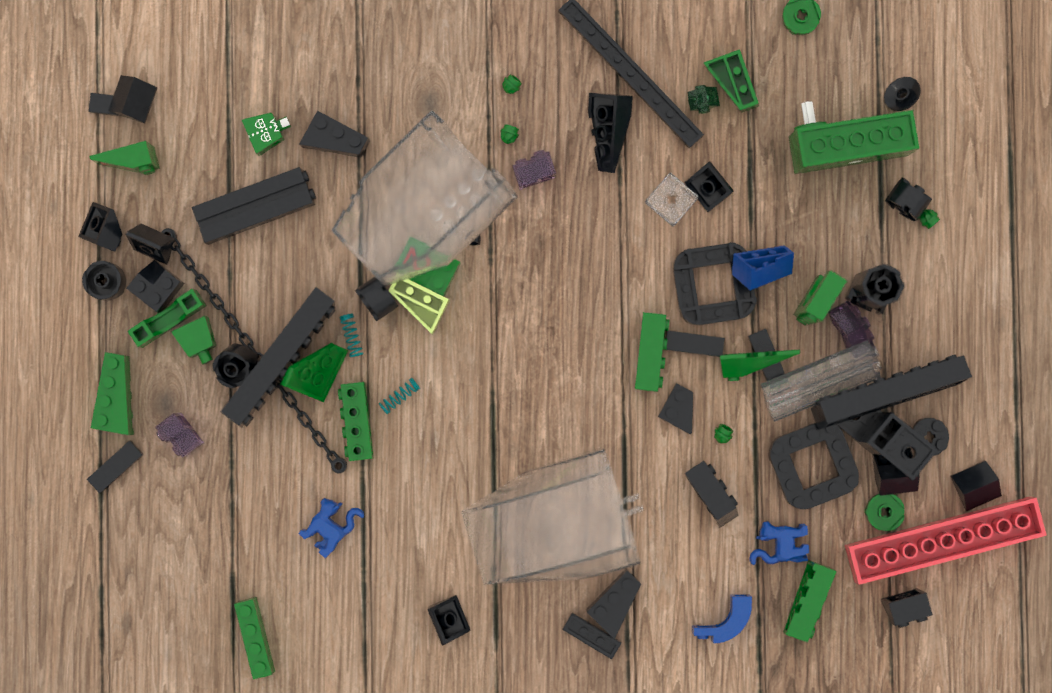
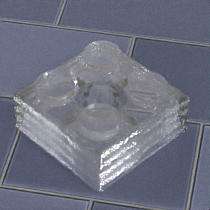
(668, 187)

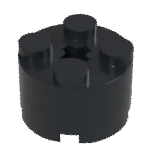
(908, 199)
(99, 271)
(376, 298)
(234, 365)

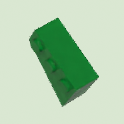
(734, 79)

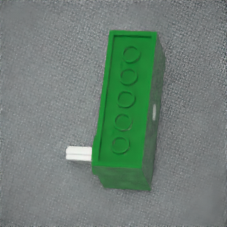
(851, 142)

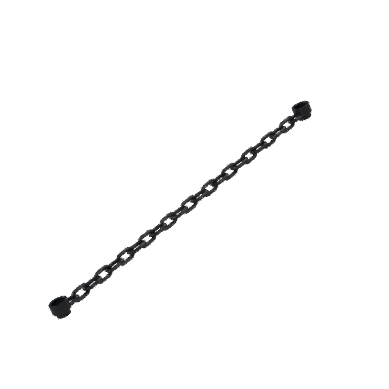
(250, 346)

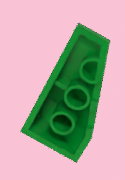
(742, 364)

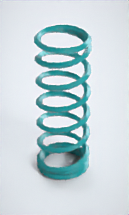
(343, 318)
(416, 387)

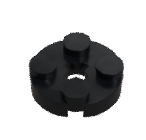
(937, 428)

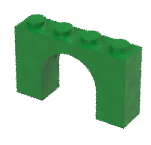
(819, 298)

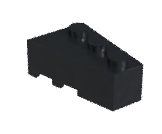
(332, 136)
(713, 493)
(614, 603)

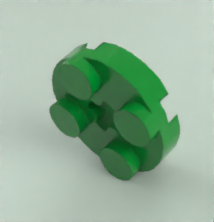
(798, 26)
(895, 511)

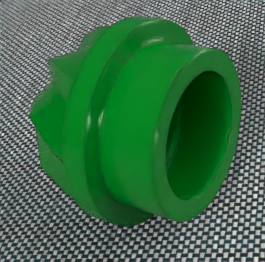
(511, 84)
(509, 134)
(929, 218)
(723, 433)

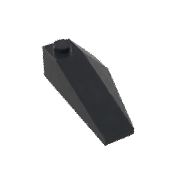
(610, 123)

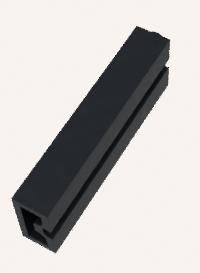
(254, 205)

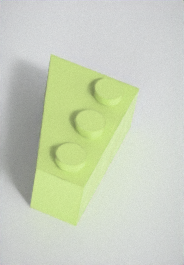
(420, 302)

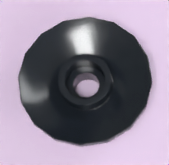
(902, 87)

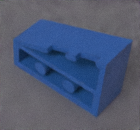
(762, 266)

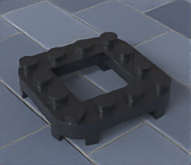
(686, 289)
(822, 492)

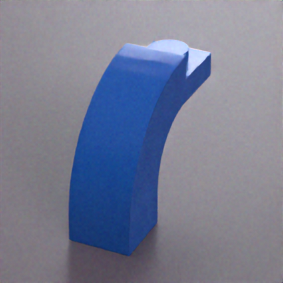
(734, 623)

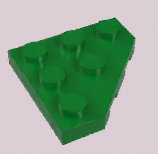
(316, 372)

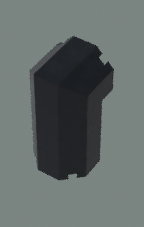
(876, 288)

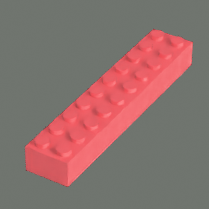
(945, 540)

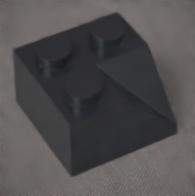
(155, 286)
(907, 607)

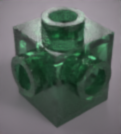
(703, 99)

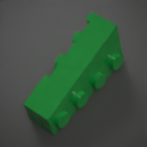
(114, 397)
(809, 601)

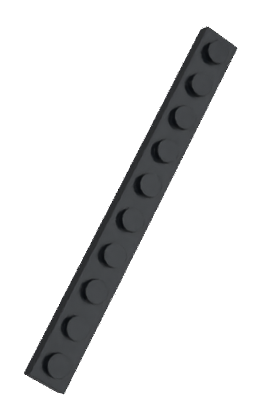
(631, 72)

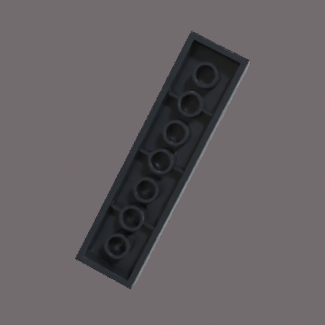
(278, 358)
(890, 392)

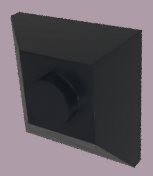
(101, 227)

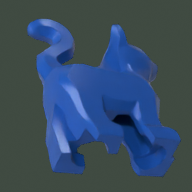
(327, 528)
(784, 544)

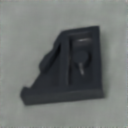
(679, 408)

